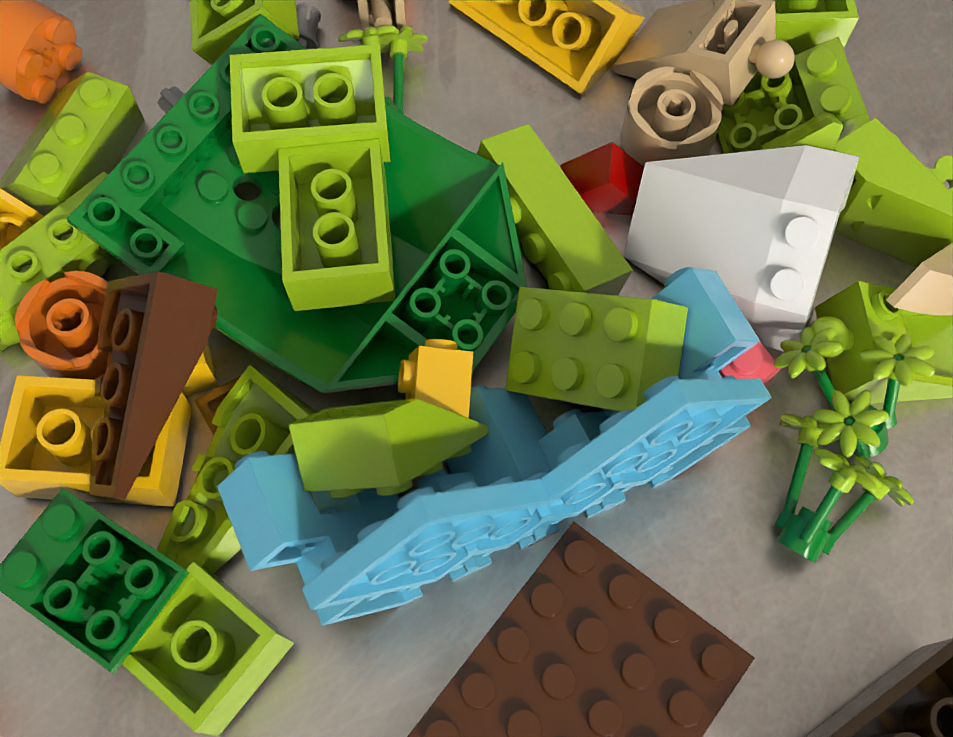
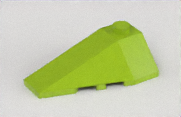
(248, 420)

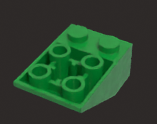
(89, 579)

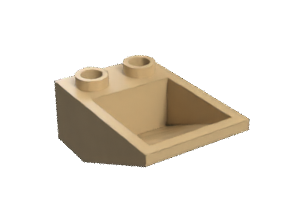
(712, 37)

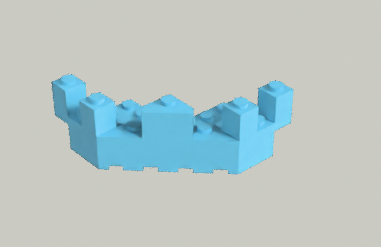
(512, 486)

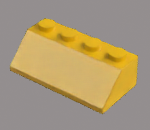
(565, 37)

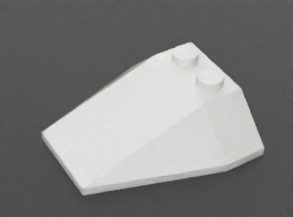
(751, 219)

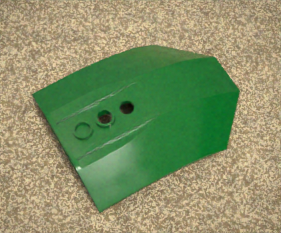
(178, 214)

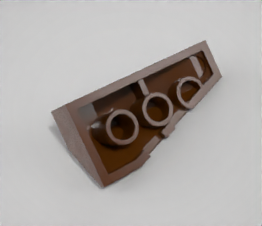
(152, 339)

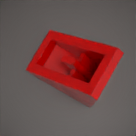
(606, 179)

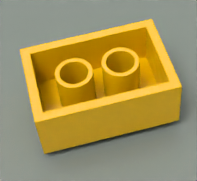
(50, 444)

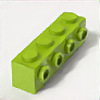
(553, 218)
(43, 253)

